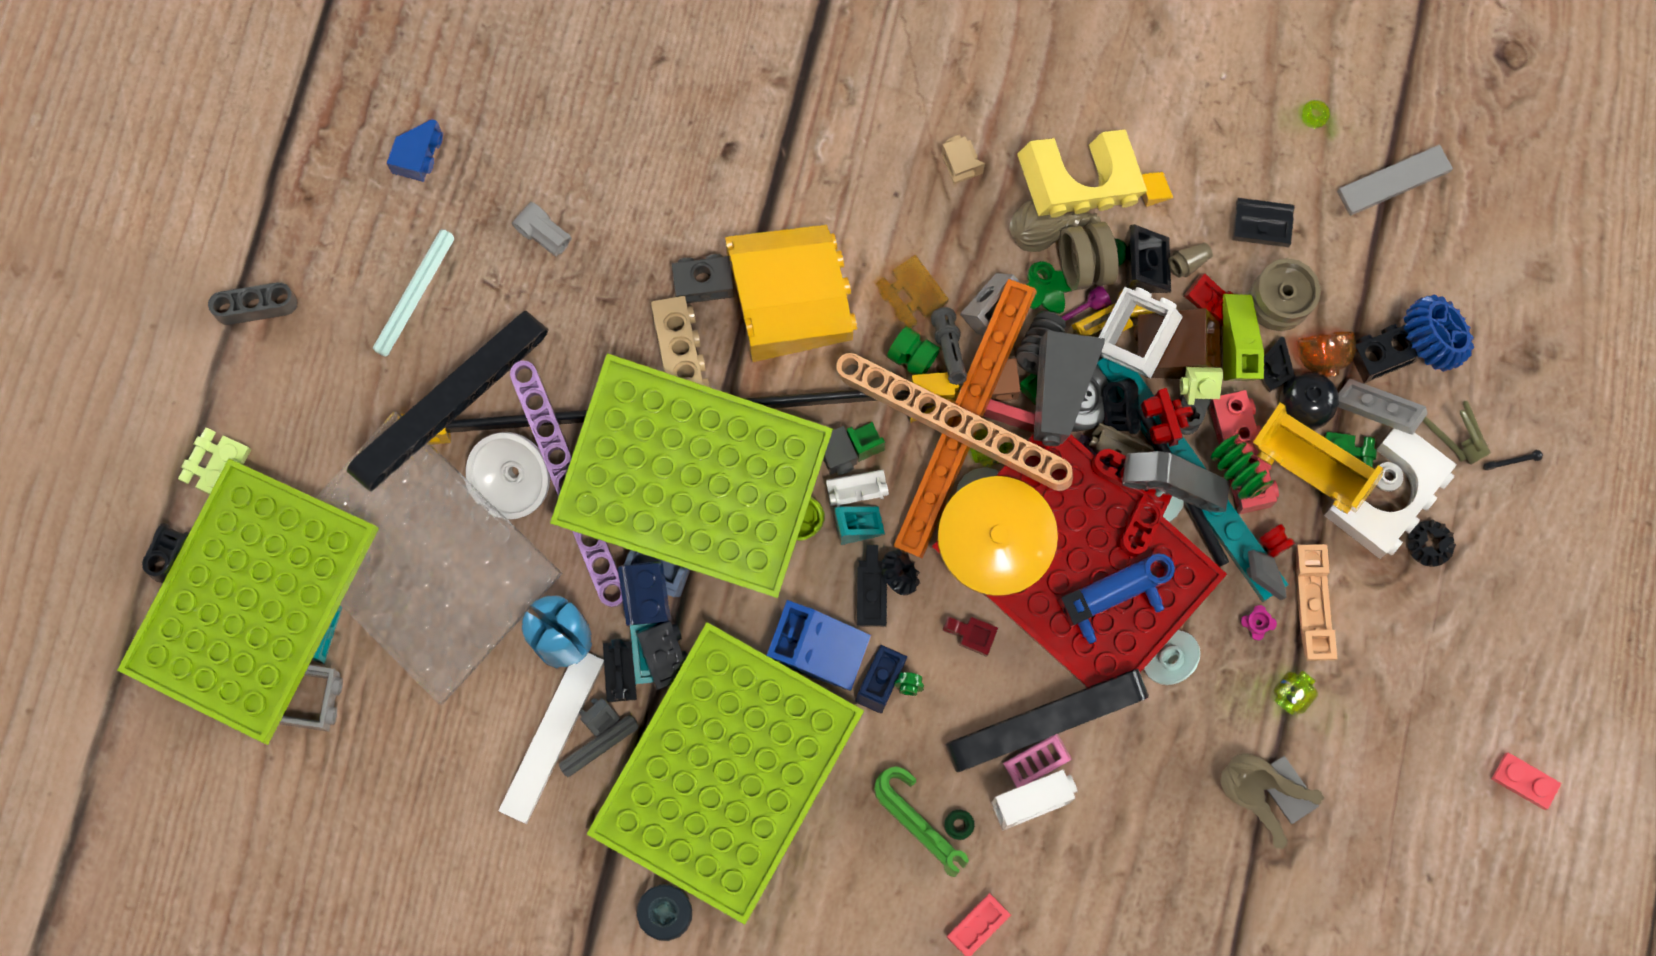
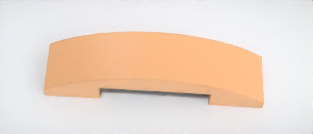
(1314, 603)

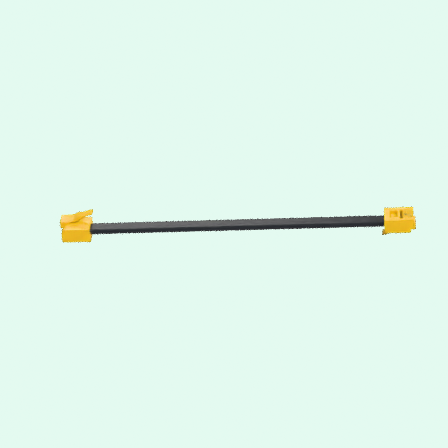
(935, 383)

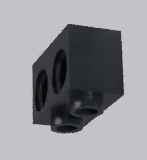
(1387, 357)

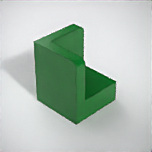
(866, 441)

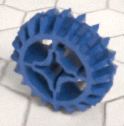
(1438, 332)

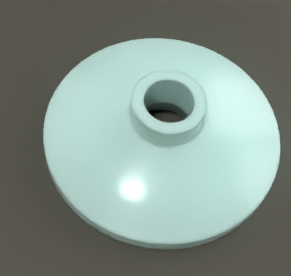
(1181, 648)

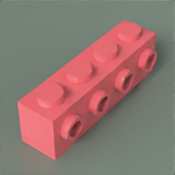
(1233, 416)

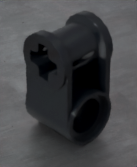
(1122, 412)
(163, 550)

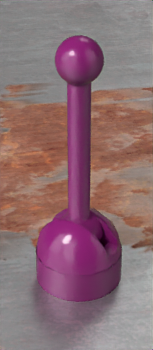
(1097, 299)

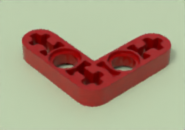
(1147, 500)

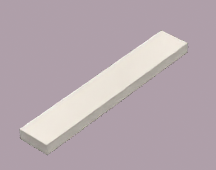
(551, 738)

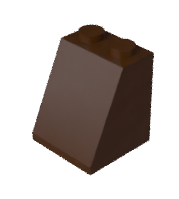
(1192, 345)

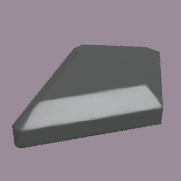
(1266, 573)

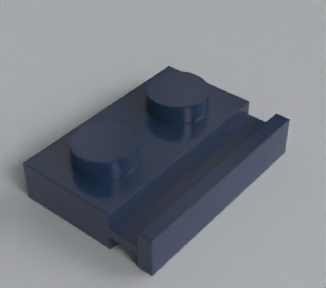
(644, 593)

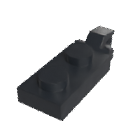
(871, 591)

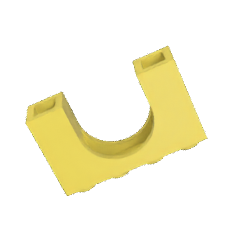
(1058, 193)

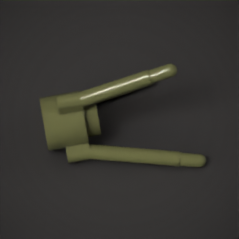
(1475, 447)

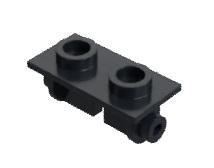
(619, 671)

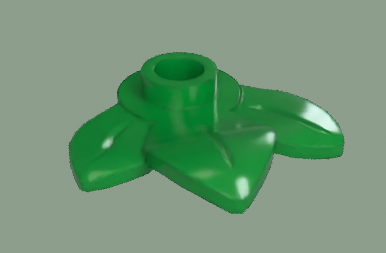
(1050, 289)

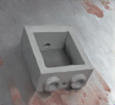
(328, 712)

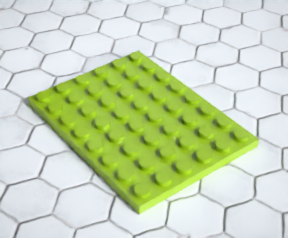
(691, 475)
(248, 600)
(725, 773)

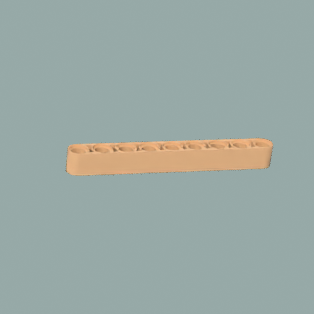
(964, 431)

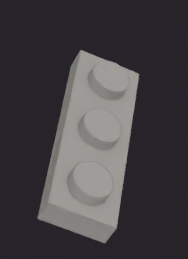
(1381, 406)

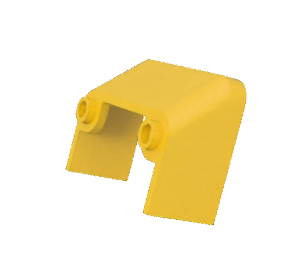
(1316, 460)

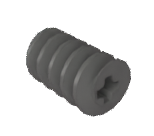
(1028, 351)

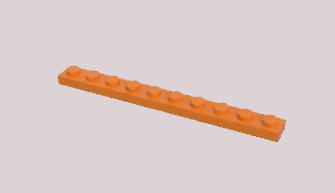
(974, 397)

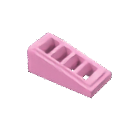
(1060, 749)

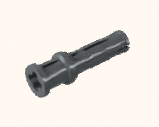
(947, 336)

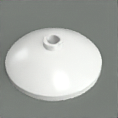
(491, 473)

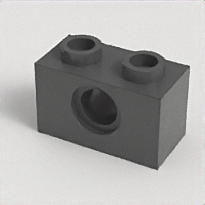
(717, 287)

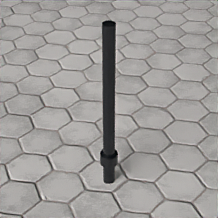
(1197, 513)

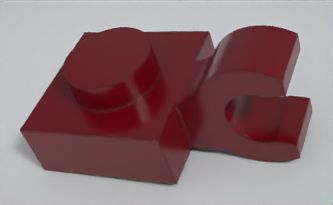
(975, 635)

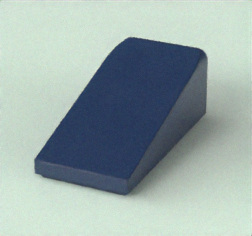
(881, 679)

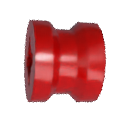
(1276, 541)

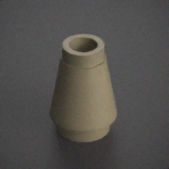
(1188, 260)

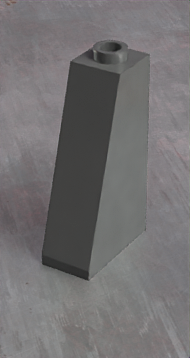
(1062, 382)

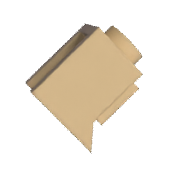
(961, 159)

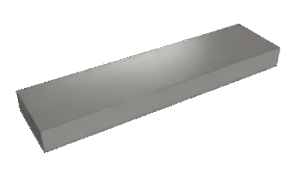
(1394, 180)

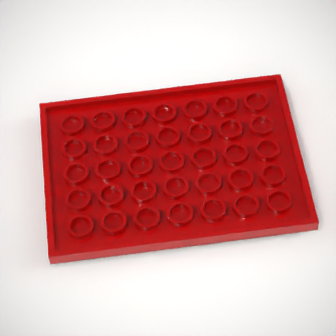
(1088, 548)

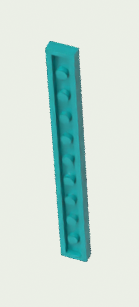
(1226, 525)

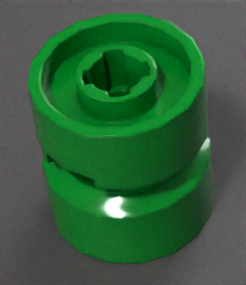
(913, 352)

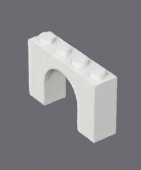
(1426, 472)

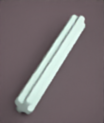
(413, 293)

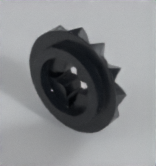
(1427, 555)
(891, 566)

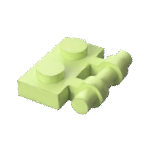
(221, 453)

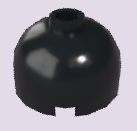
(1310, 399)

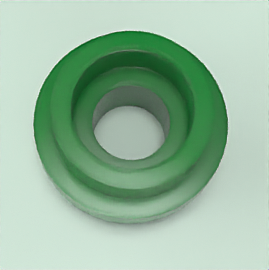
(909, 683)

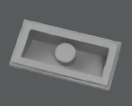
(1291, 807)

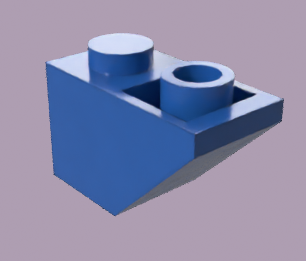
(414, 151)

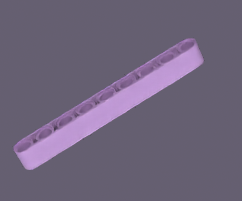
(558, 472)

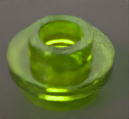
(1315, 121)

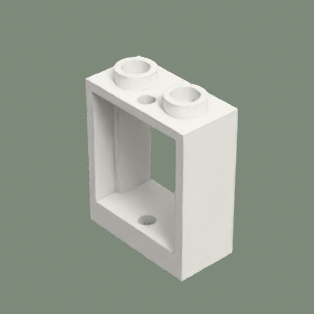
(1118, 320)
(1034, 799)

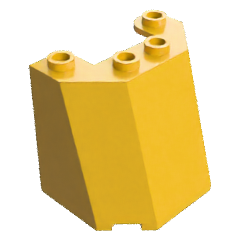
(791, 290)

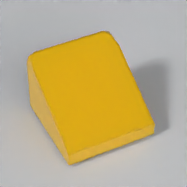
(1157, 188)

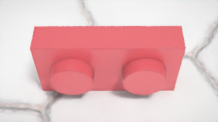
(1526, 781)

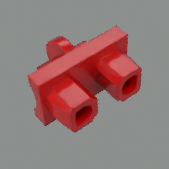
(1169, 429)

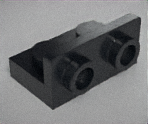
(662, 652)

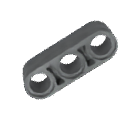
(241, 297)

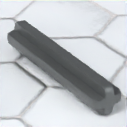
(598, 746)

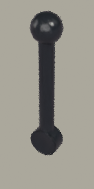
(1536, 455)

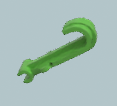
(914, 822)

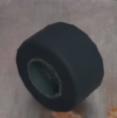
(655, 909)

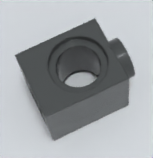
(840, 454)

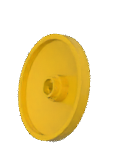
(997, 536)

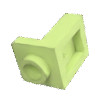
(1201, 383)

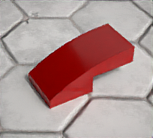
(1208, 295)

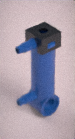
(1114, 590)

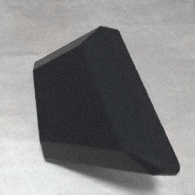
(1277, 366)

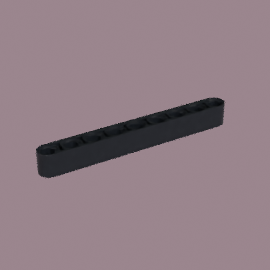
(446, 401)

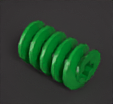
(1240, 468)

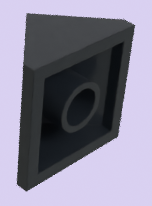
(1147, 260)

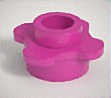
(1261, 614)

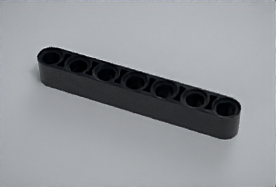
(1047, 720)

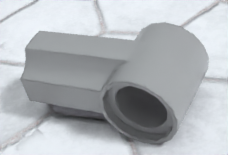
(536, 225)

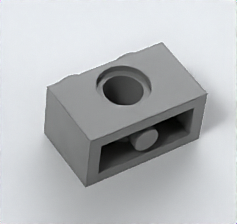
(981, 308)

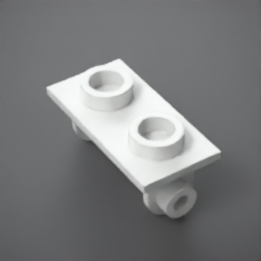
(857, 488)

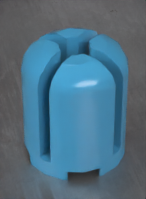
(544, 635)

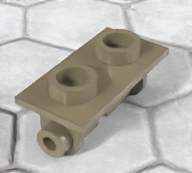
(1109, 438)

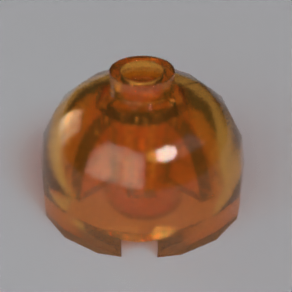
(1327, 352)

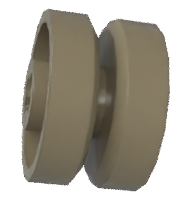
(1088, 255)
(1285, 294)

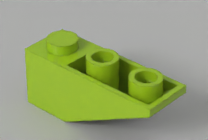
(1241, 340)

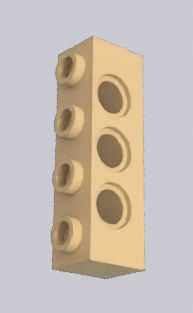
(671, 315)

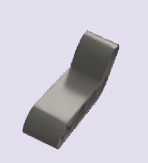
(1176, 478)

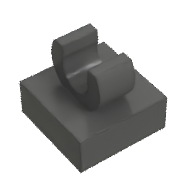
(599, 717)

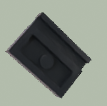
(1263, 222)

